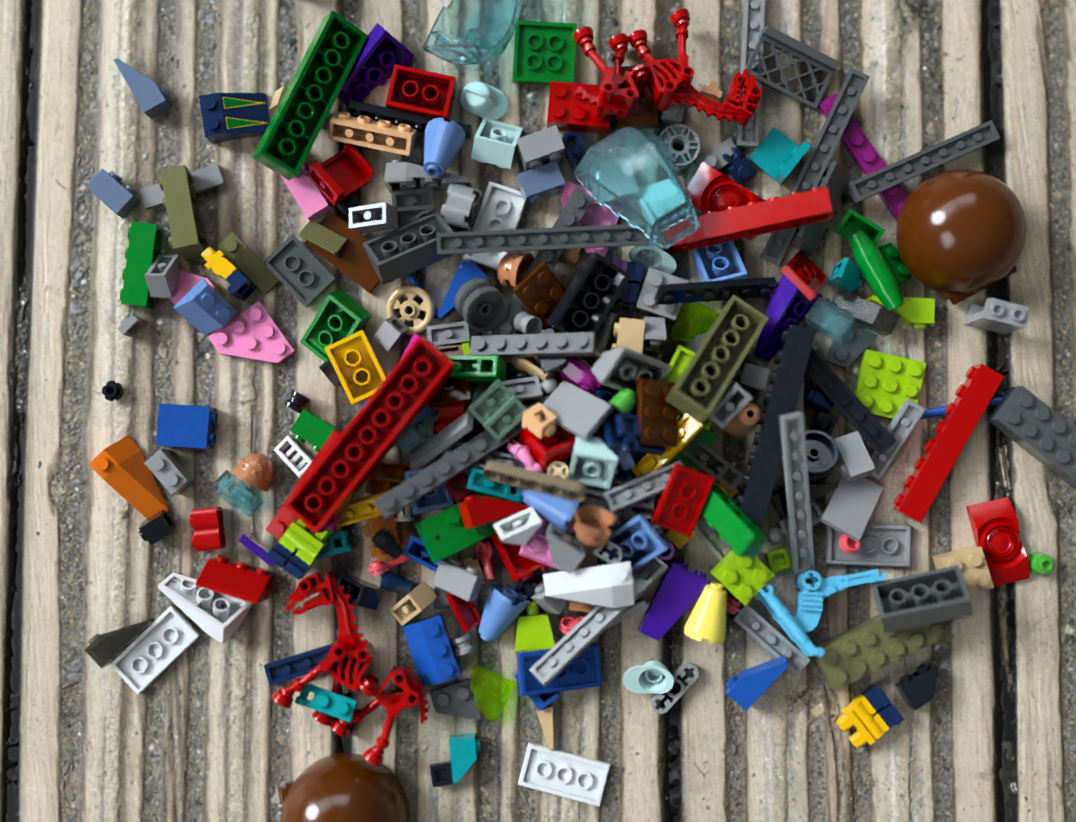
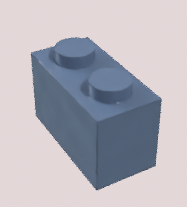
(540, 182)
(112, 193)

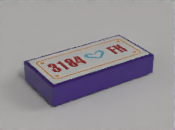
(256, 547)

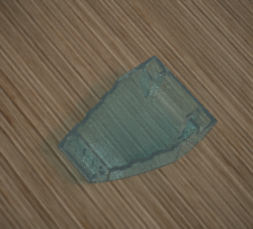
(473, 30)
(641, 183)

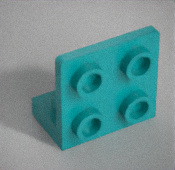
(778, 155)

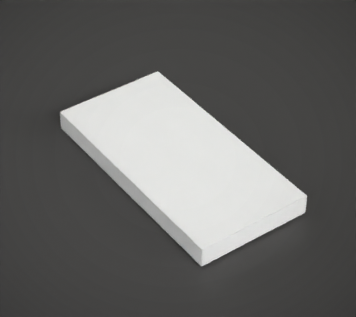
(499, 211)
(155, 649)
(564, 774)

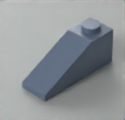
(148, 94)

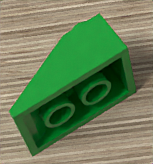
(335, 320)

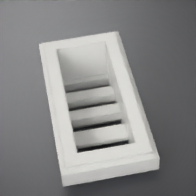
(303, 465)

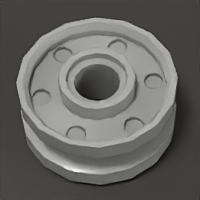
(687, 139)

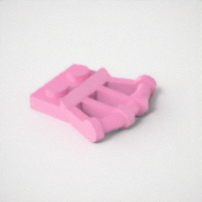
(537, 547)

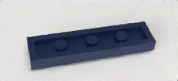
(296, 665)

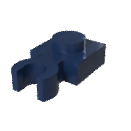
(741, 168)
(629, 429)

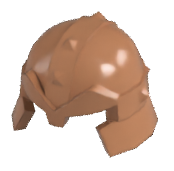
(513, 268)
(255, 471)
(593, 525)

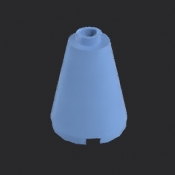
(441, 145)
(552, 508)
(500, 610)

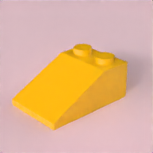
(356, 366)

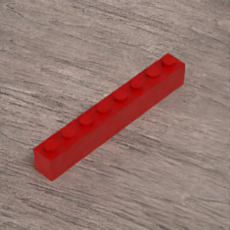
(758, 219)
(948, 442)

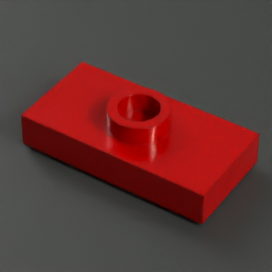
(464, 611)

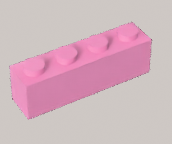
(308, 195)

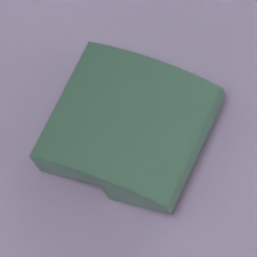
(498, 410)

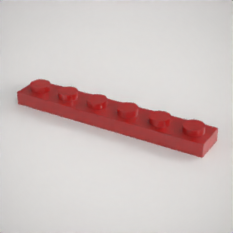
(284, 517)

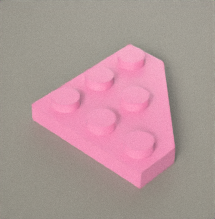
(595, 215)
(253, 337)

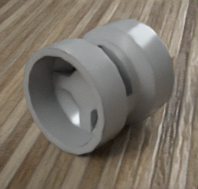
(527, 323)

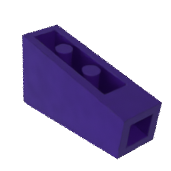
(672, 598)

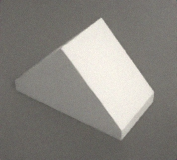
(518, 527)

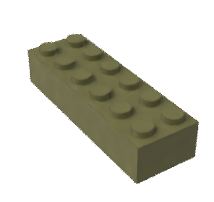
(717, 359)
(868, 649)

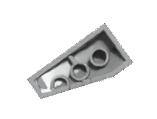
(408, 176)

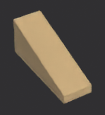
(546, 719)

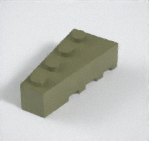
(182, 212)

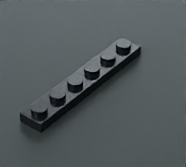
(398, 117)
(714, 290)
(848, 403)

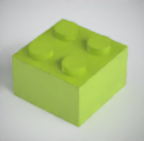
(742, 576)

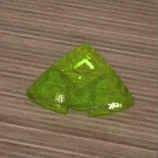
(692, 321)
(490, 691)

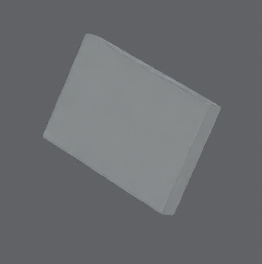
(577, 410)
(851, 506)

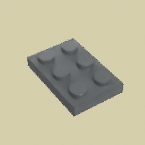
(299, 271)

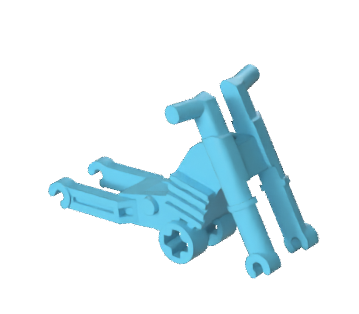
(810, 604)

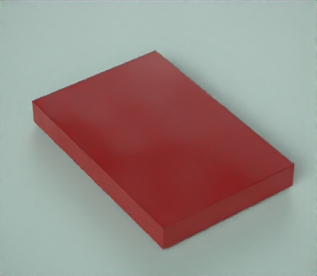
(805, 275)
(682, 500)

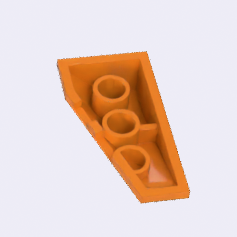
(126, 473)

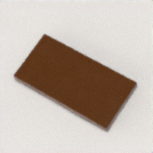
(353, 257)

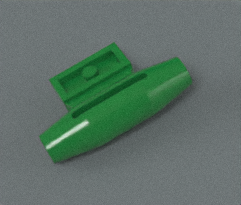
(881, 268)

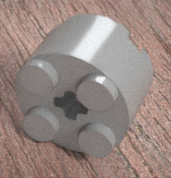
(461, 206)

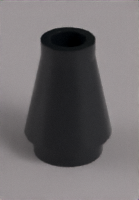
(386, 542)

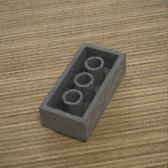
(922, 599)

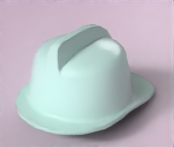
(484, 100)
(653, 257)
(648, 678)

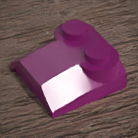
(579, 376)

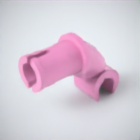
(522, 454)

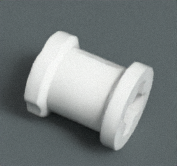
(406, 517)

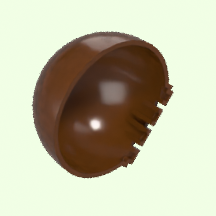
(961, 232)
(344, 790)

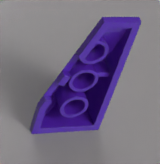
(373, 64)
(786, 308)

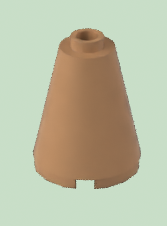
(744, 421)

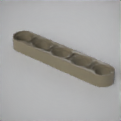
(535, 481)

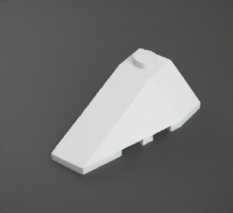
(598, 585)
(210, 610)

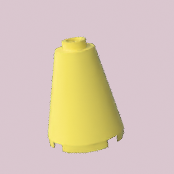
(709, 615)

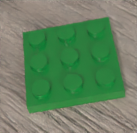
(544, 52)

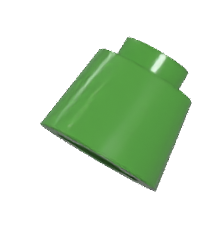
(623, 401)
(1040, 563)

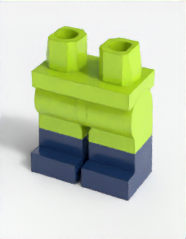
(304, 540)

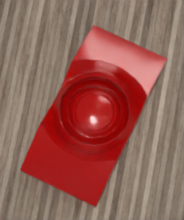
(716, 192)
(997, 532)

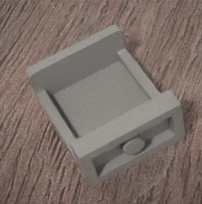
(997, 316)

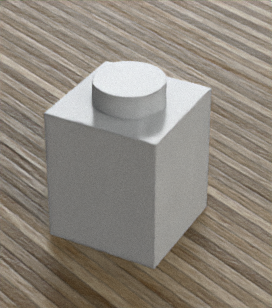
(390, 333)

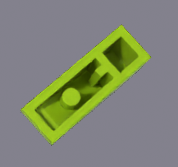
(914, 311)

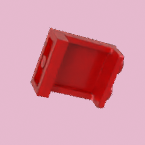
(341, 174)
(517, 565)

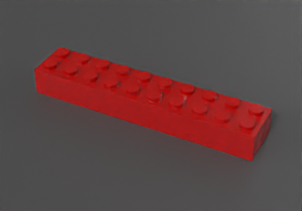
(370, 435)

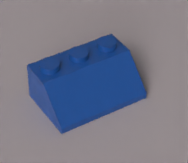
(432, 650)

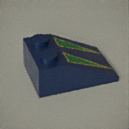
(234, 115)

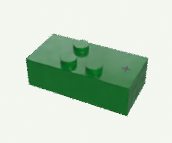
(445, 532)

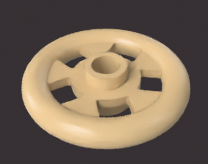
(411, 292)

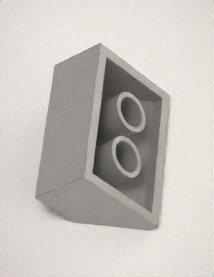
(623, 367)

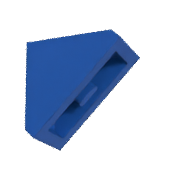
(416, 551)

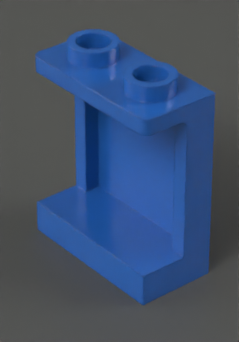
(186, 426)

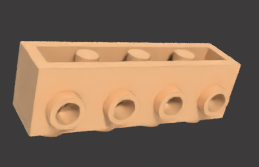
(371, 133)

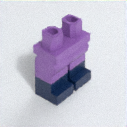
(631, 288)

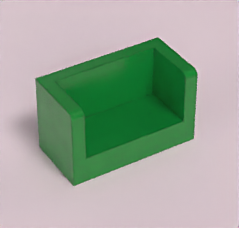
(853, 222)

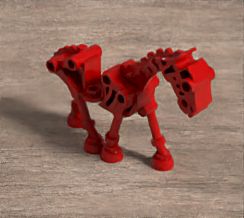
(666, 78)
(350, 644)

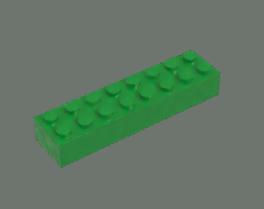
(310, 96)

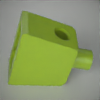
(533, 630)

